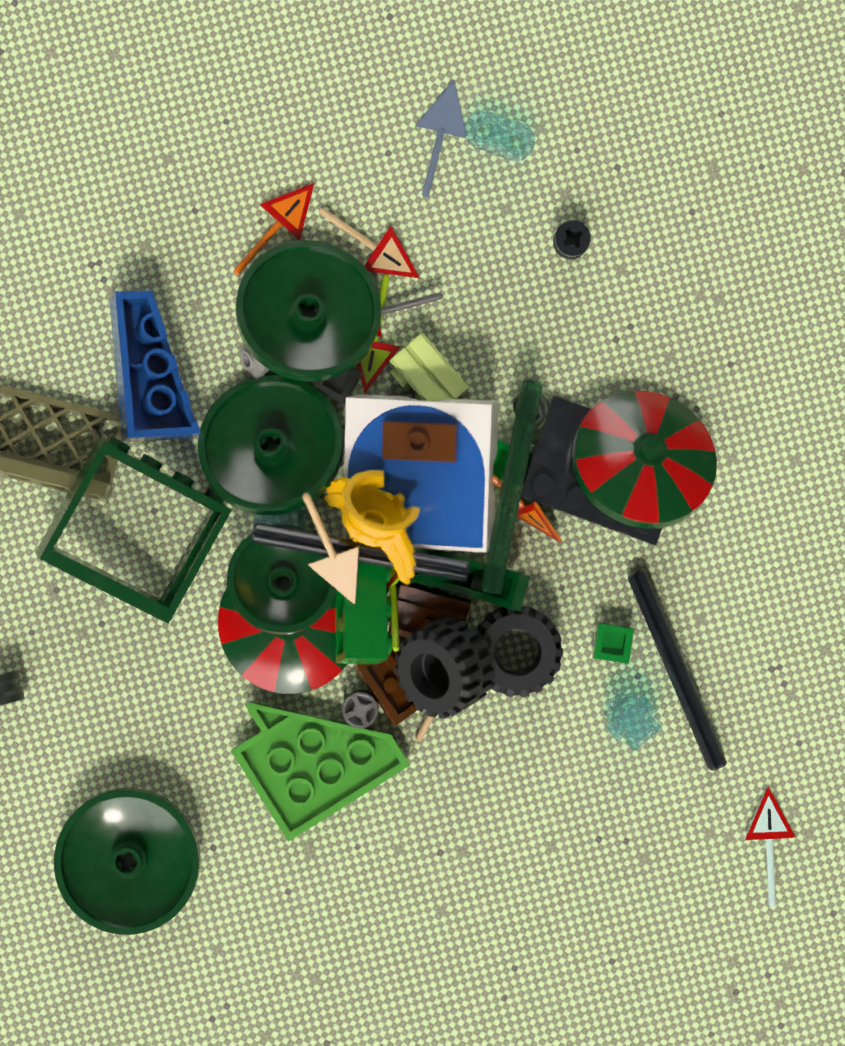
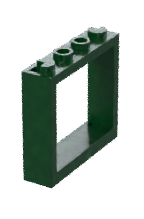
(190, 564)

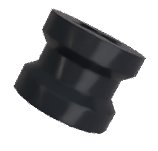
(566, 245)

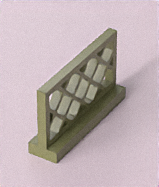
(48, 474)

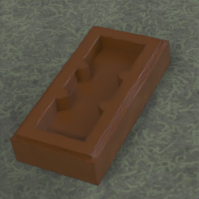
(420, 441)

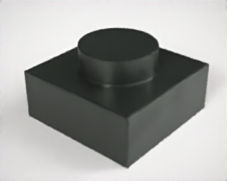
(340, 386)

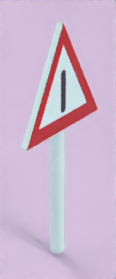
(769, 824)

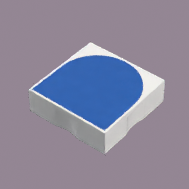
(452, 497)

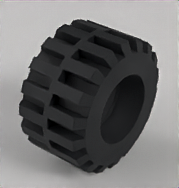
(463, 658)
(547, 659)

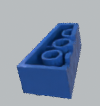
(147, 377)

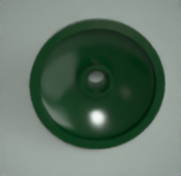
(261, 603)

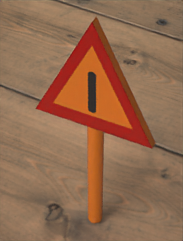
(289, 212)
(533, 515)

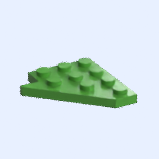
(313, 764)

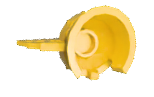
(376, 517)

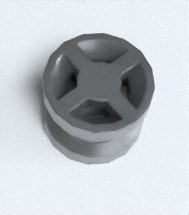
(360, 714)

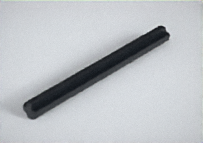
(313, 543)
(677, 670)

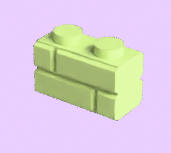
(426, 372)

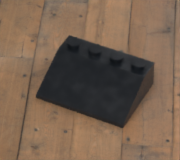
(551, 474)

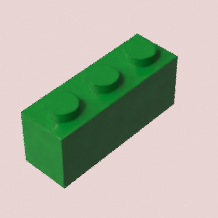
(362, 626)

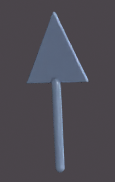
(445, 118)

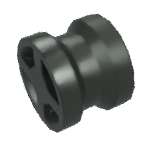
(9, 688)

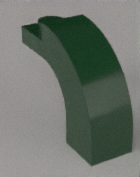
(513, 588)

